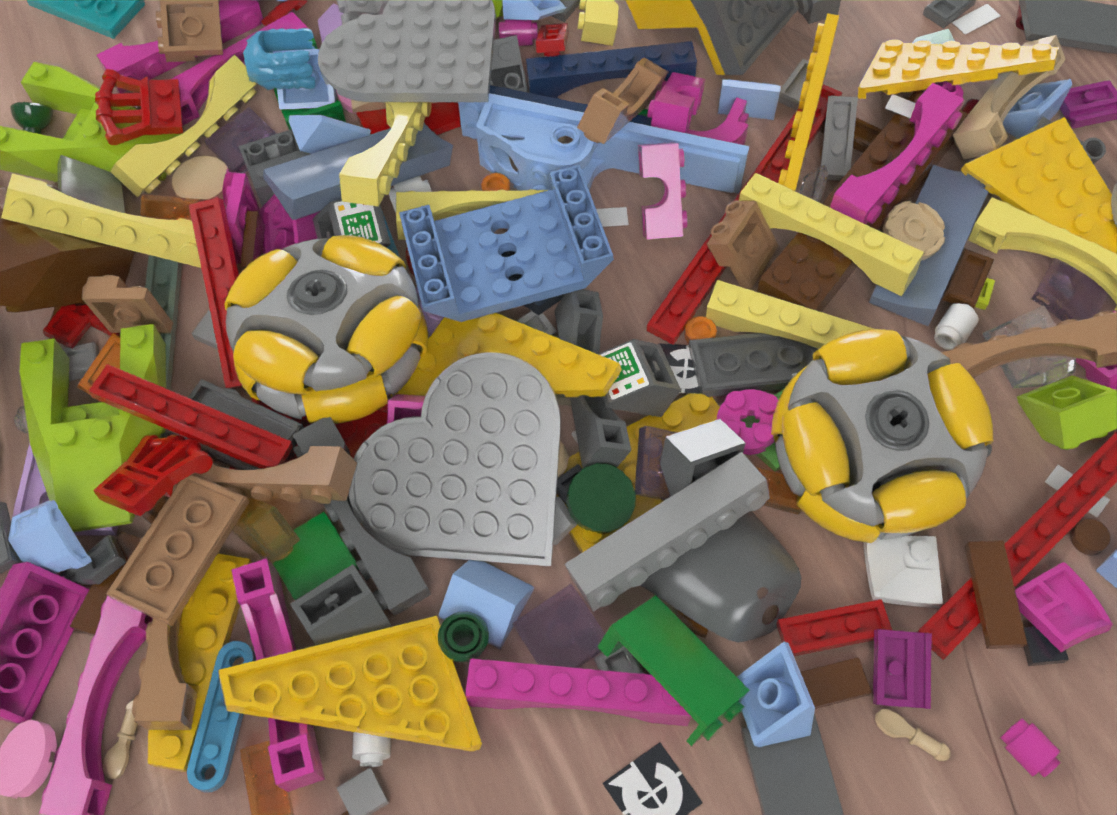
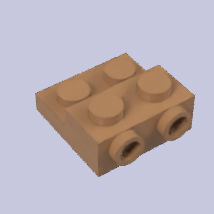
(189, 29)
(743, 242)
(123, 306)

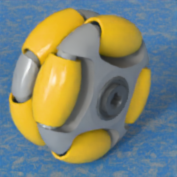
(325, 328)
(881, 436)

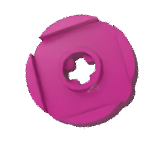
(750, 403)

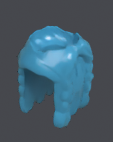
(280, 69)

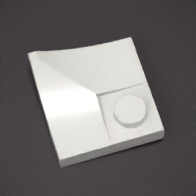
(904, 571)

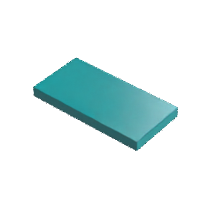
(101, 16)

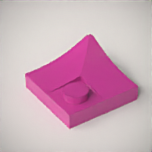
(1062, 607)

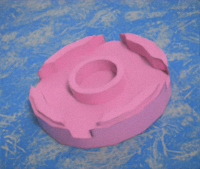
(26, 758)

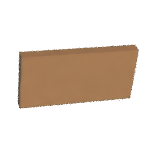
(178, 549)

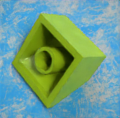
(1071, 411)

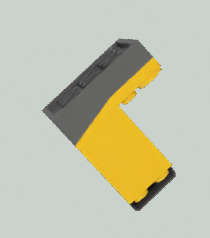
(730, 29)

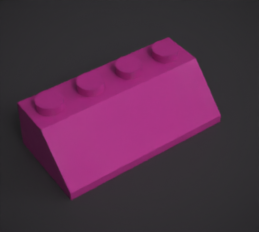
(33, 635)

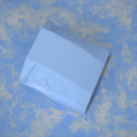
(46, 539)

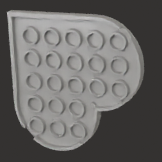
(413, 53)
(470, 471)

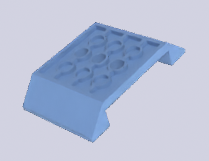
(554, 243)

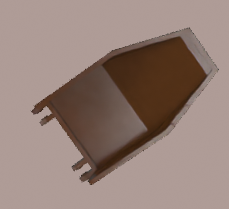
(51, 267)

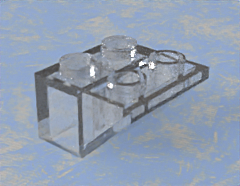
(1033, 370)

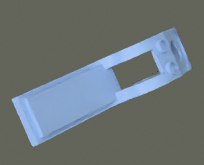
(530, 136)

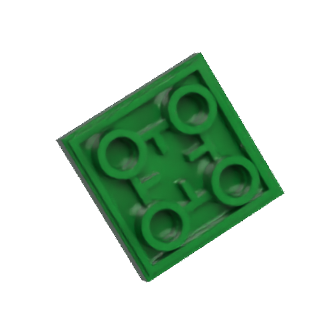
(314, 557)

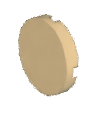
(199, 178)
(916, 226)

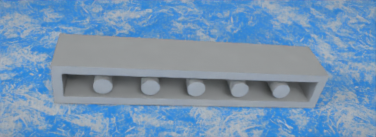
(668, 531)

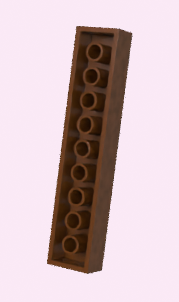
(813, 271)

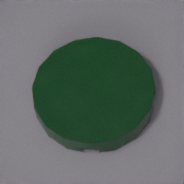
(601, 498)

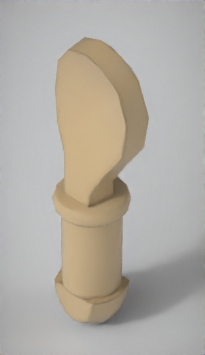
(896, 726)
(118, 756)

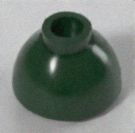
(31, 116)
(463, 636)

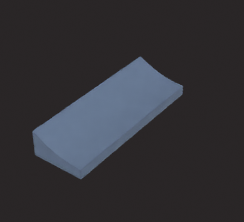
(314, 180)
(958, 203)

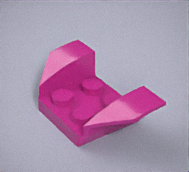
(238, 200)

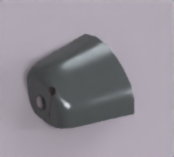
(722, 579)

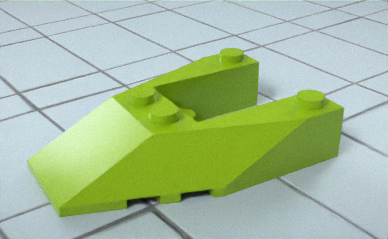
(85, 139)
(87, 441)

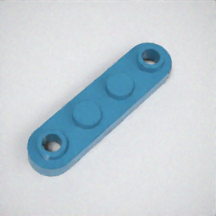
(217, 727)

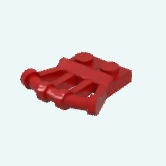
(158, 101)
(153, 472)

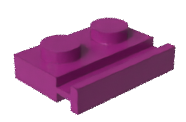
(1090, 104)
(902, 669)

